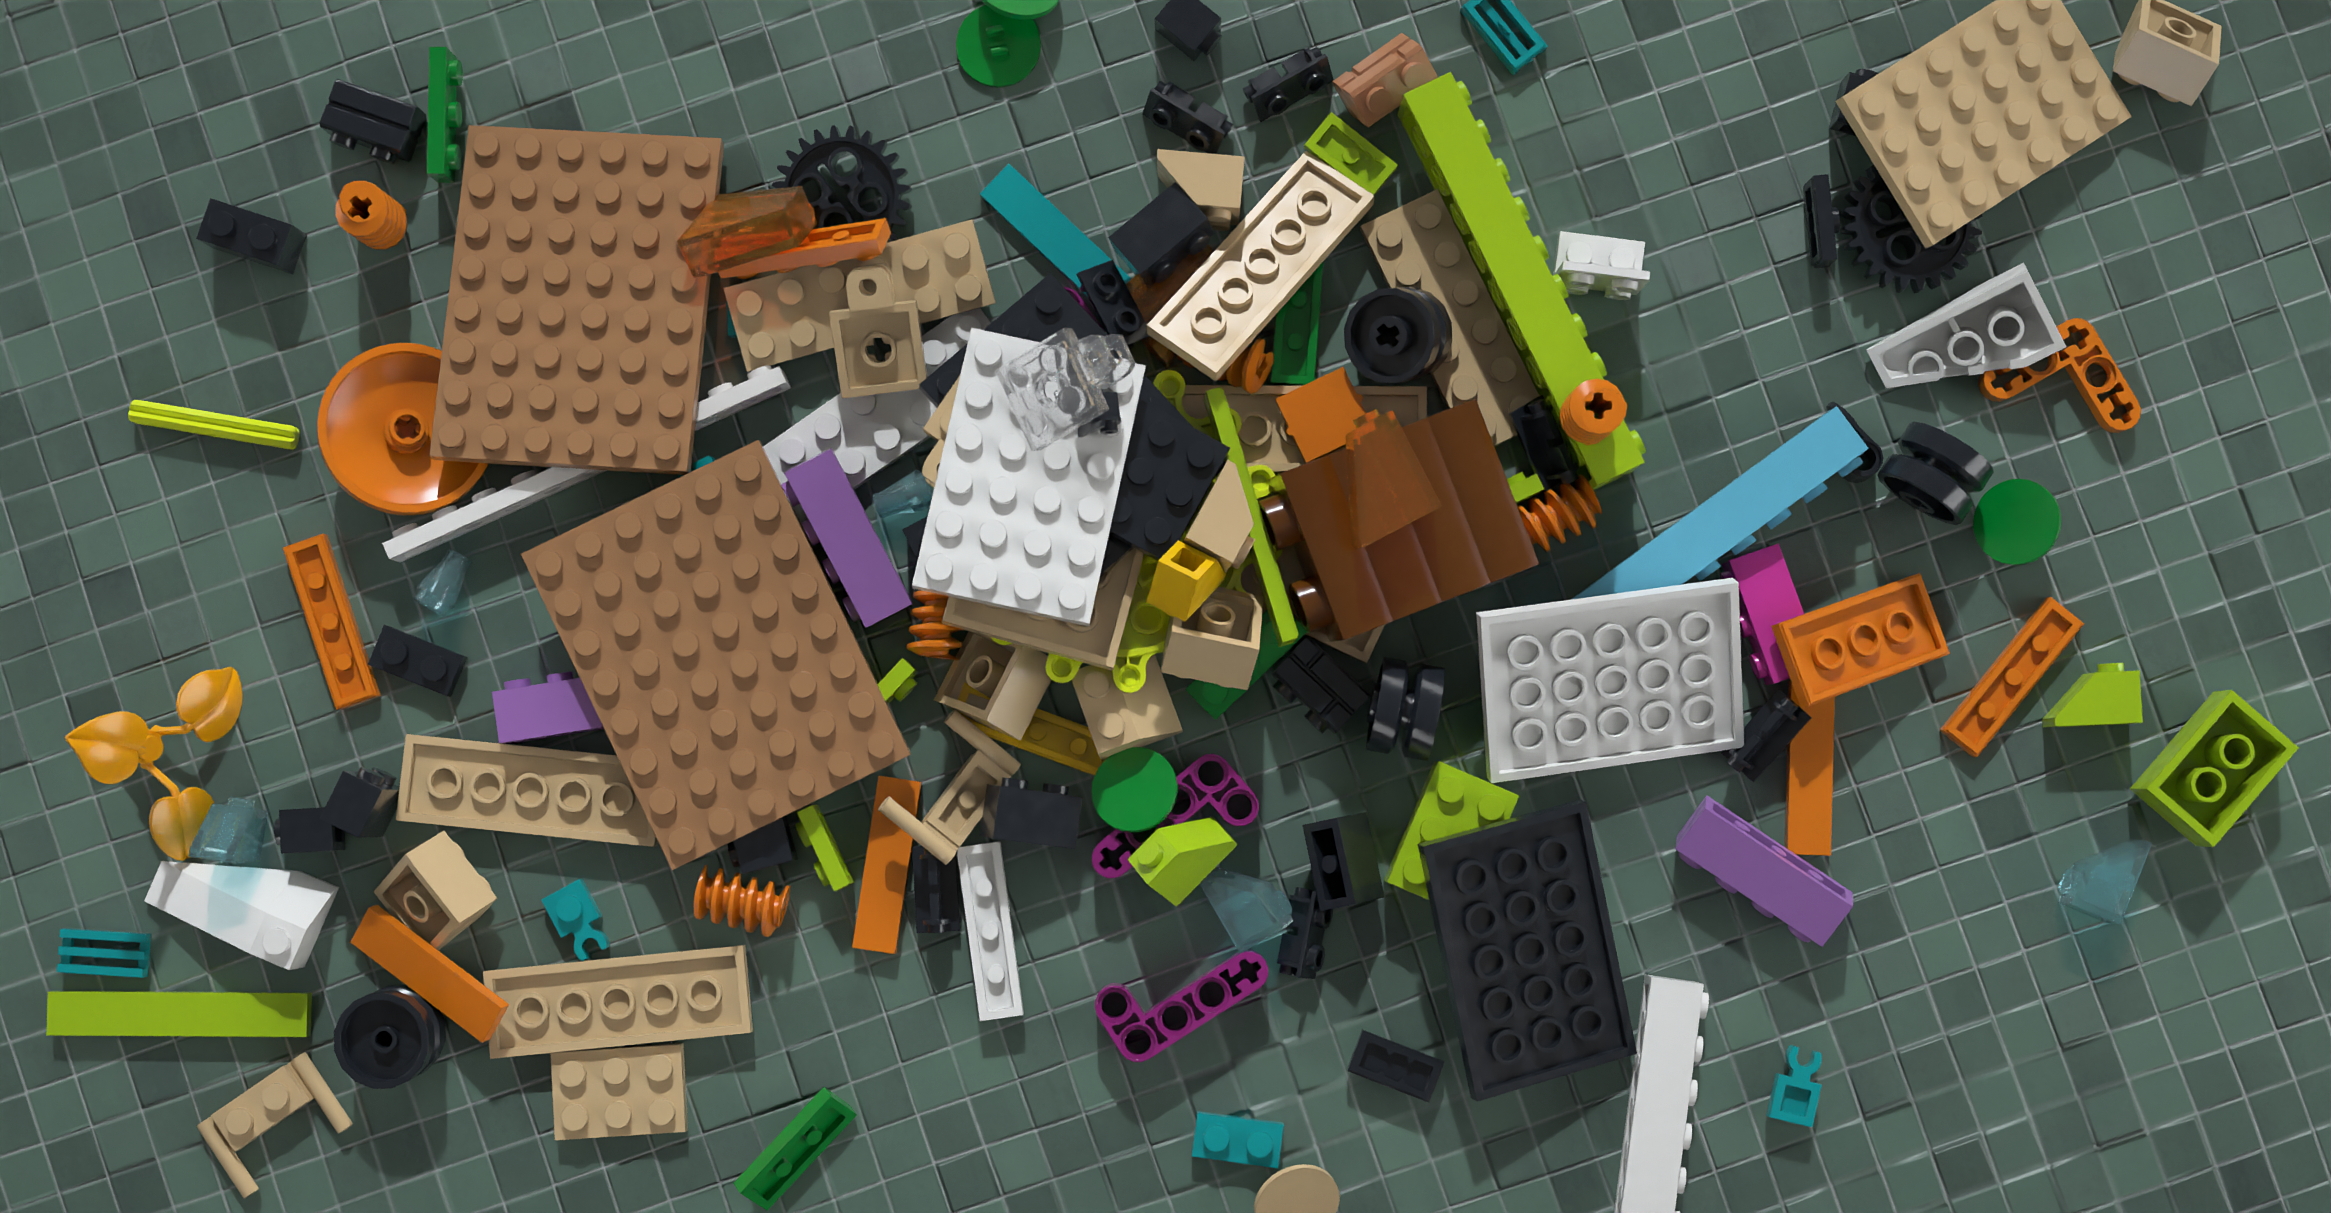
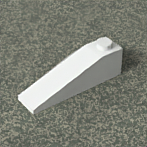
(1980, 331)
(252, 908)

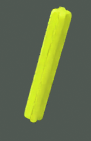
(214, 424)

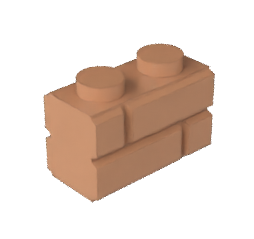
(1383, 78)

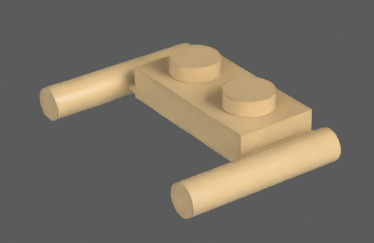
(963, 800)
(262, 1109)

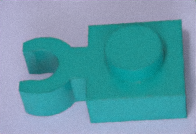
(573, 912)
(1795, 1096)

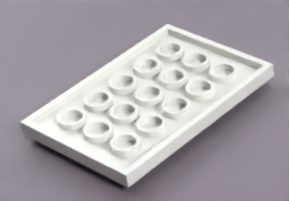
(1014, 520)
(1611, 679)

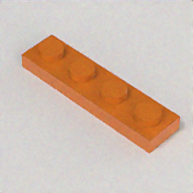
(822, 247)

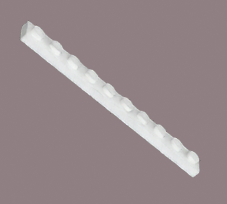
(533, 487)

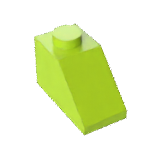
(2099, 699)
(1181, 856)

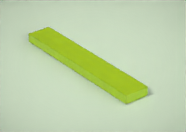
(1261, 550)
(179, 1013)

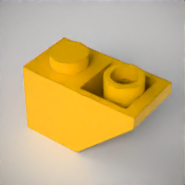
(1184, 580)

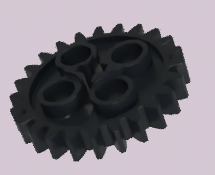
(872, 172)
(1920, 263)

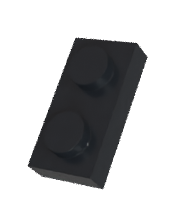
(417, 660)

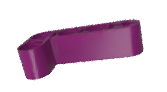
(1199, 796)
(1186, 997)

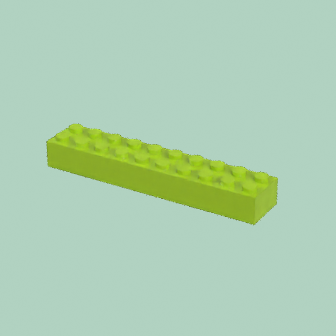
(1512, 264)

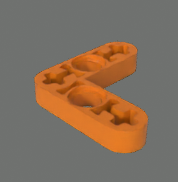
(2076, 362)

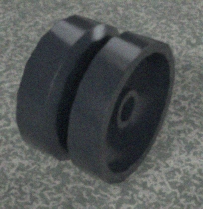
(1373, 337)
(1935, 473)
(1411, 709)
(384, 1059)

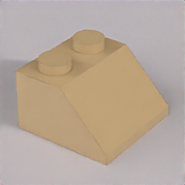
(2168, 50)
(1208, 180)
(1224, 521)
(1217, 640)
(1007, 674)
(1121, 718)
(435, 891)

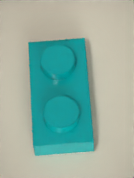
(1237, 1139)

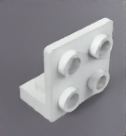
(1600, 265)

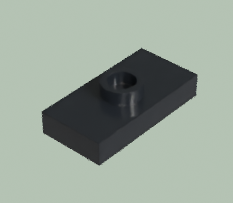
(1821, 221)
(1395, 1065)

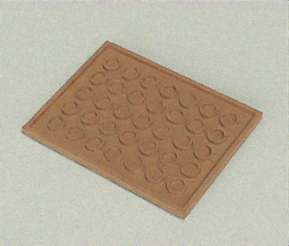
(573, 302)
(715, 654)

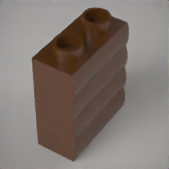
(1428, 561)

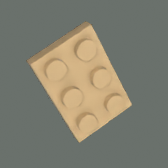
(619, 1091)

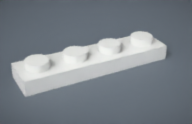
(990, 931)

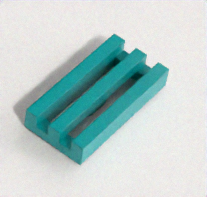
(1494, 42)
(68, 950)

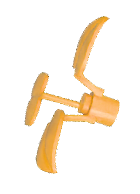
(120, 740)

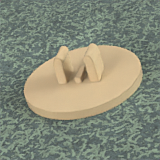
(1298, 1191)

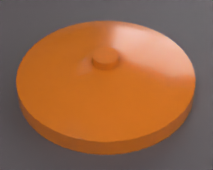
(380, 428)

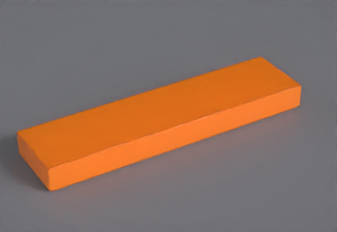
(331, 621)
(2011, 677)
(1810, 781)
(886, 870)
(429, 973)

